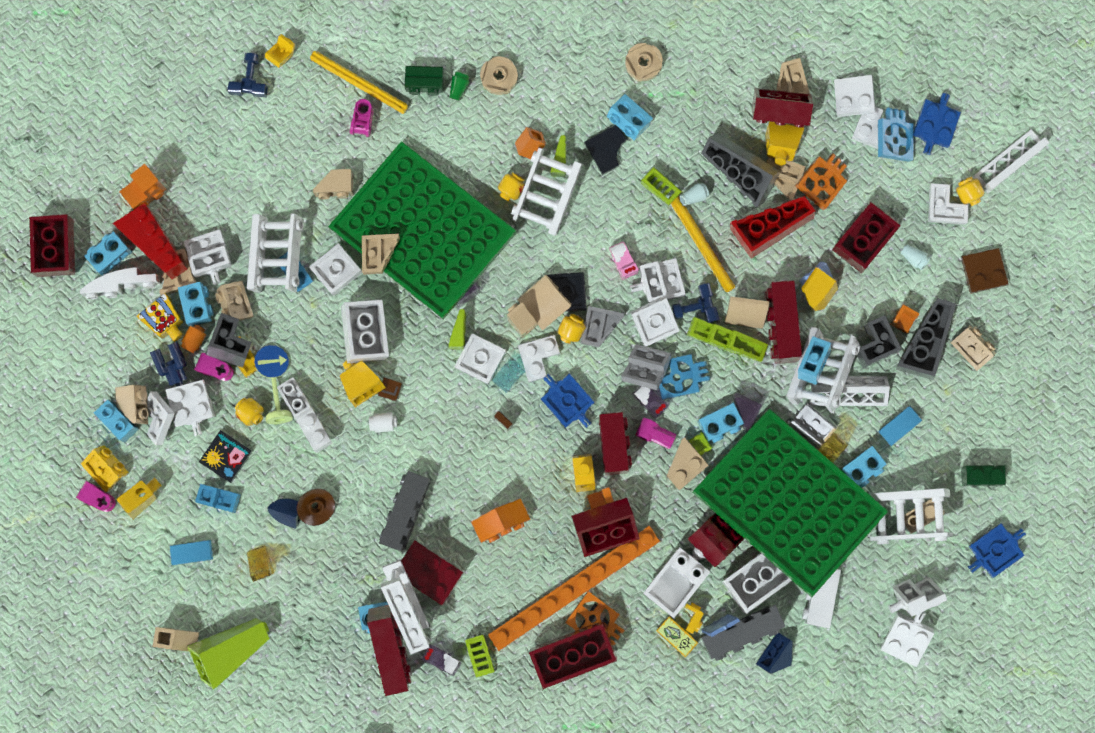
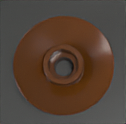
(321, 512)

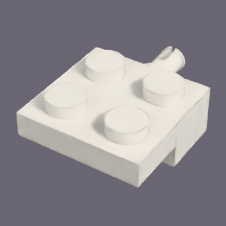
(208, 255)
(660, 280)
(190, 405)
(917, 597)
(907, 638)

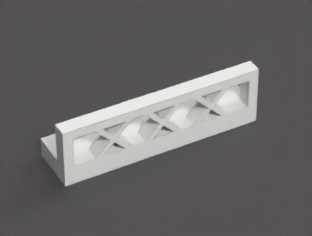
(1017, 163)
(857, 384)

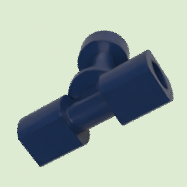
(248, 84)
(704, 304)

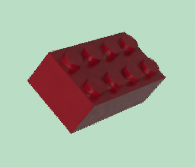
(784, 322)
(389, 650)
(573, 654)

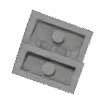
(646, 367)
(812, 426)

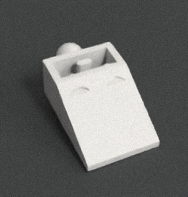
(676, 582)

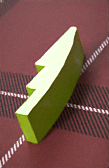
(727, 340)

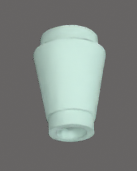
(695, 194)
(916, 257)

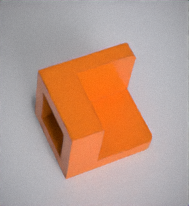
(529, 141)
(904, 318)
(600, 498)

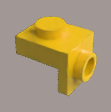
(281, 51)
(694, 623)

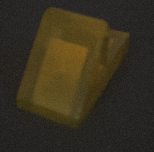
(833, 447)
(259, 563)

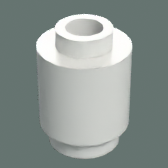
(382, 422)

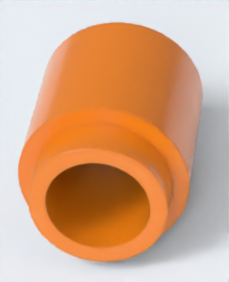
(193, 338)

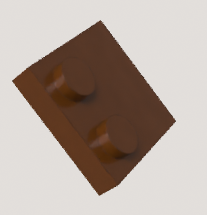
(984, 271)

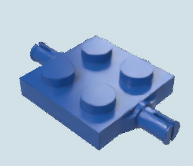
(936, 123)
(567, 400)
(996, 550)

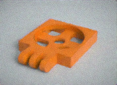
(832, 170)
(611, 627)

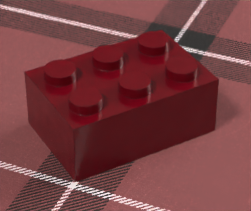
(782, 107)
(866, 237)
(52, 245)
(614, 443)
(605, 527)
(430, 573)

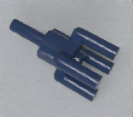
(172, 369)

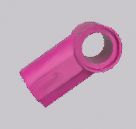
(650, 431)

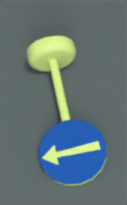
(272, 363)

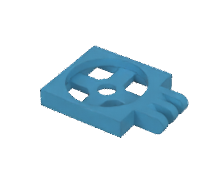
(895, 119)
(694, 373)

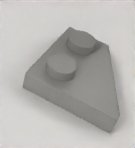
(599, 325)

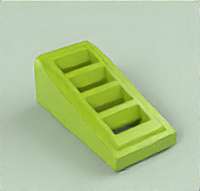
(560, 156)
(660, 177)
(457, 338)
(481, 638)

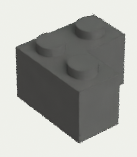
(882, 343)
(226, 345)

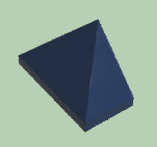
(777, 654)

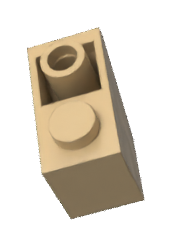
(335, 183)
(521, 319)
(133, 403)
(929, 516)
(174, 638)

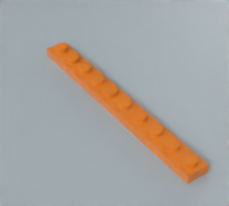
(572, 589)

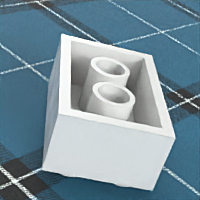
(364, 331)
(755, 582)

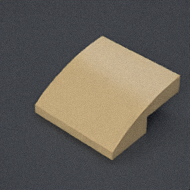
(544, 302)
(746, 312)

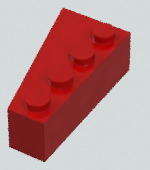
(772, 225)
(147, 235)

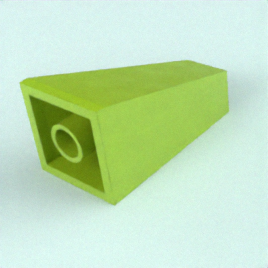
(226, 651)

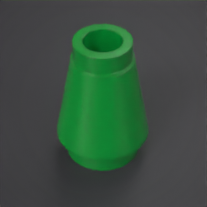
(458, 85)

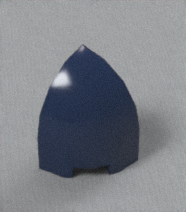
(285, 512)

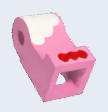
(623, 260)

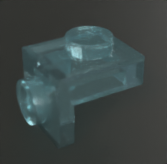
(508, 375)

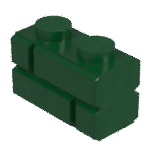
(424, 79)
(983, 475)

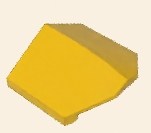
(819, 289)

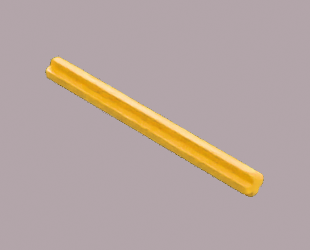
(359, 82)
(703, 245)

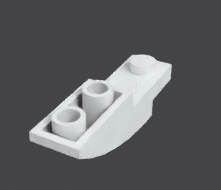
(112, 283)
(304, 415)

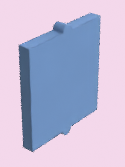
(720, 625)

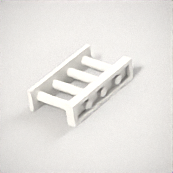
(566, 189)
(257, 253)
(797, 388)
(918, 498)
(405, 606)

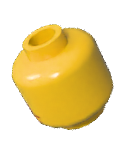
(511, 186)
(970, 191)
(571, 328)
(249, 411)

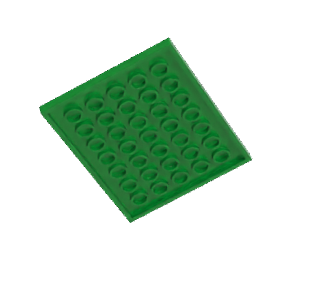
(441, 229)
(790, 502)

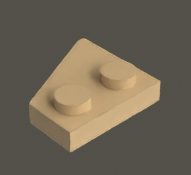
(792, 77)
(788, 177)
(377, 252)
(186, 278)
(686, 464)

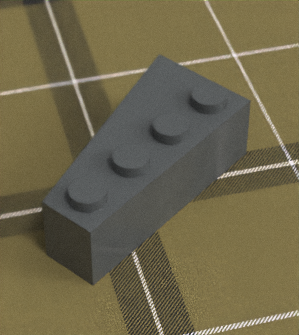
(741, 167)
(927, 346)
(405, 511)
(748, 630)

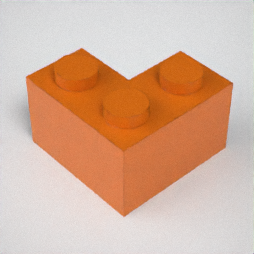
(143, 188)
(501, 521)

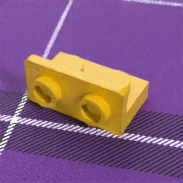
(104, 467)

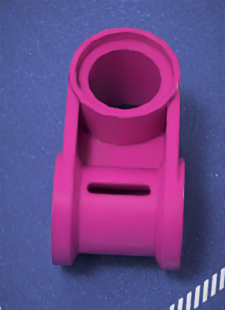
(362, 122)
(211, 367)
(94, 496)

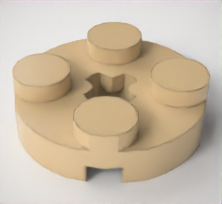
(492, 67)
(641, 72)

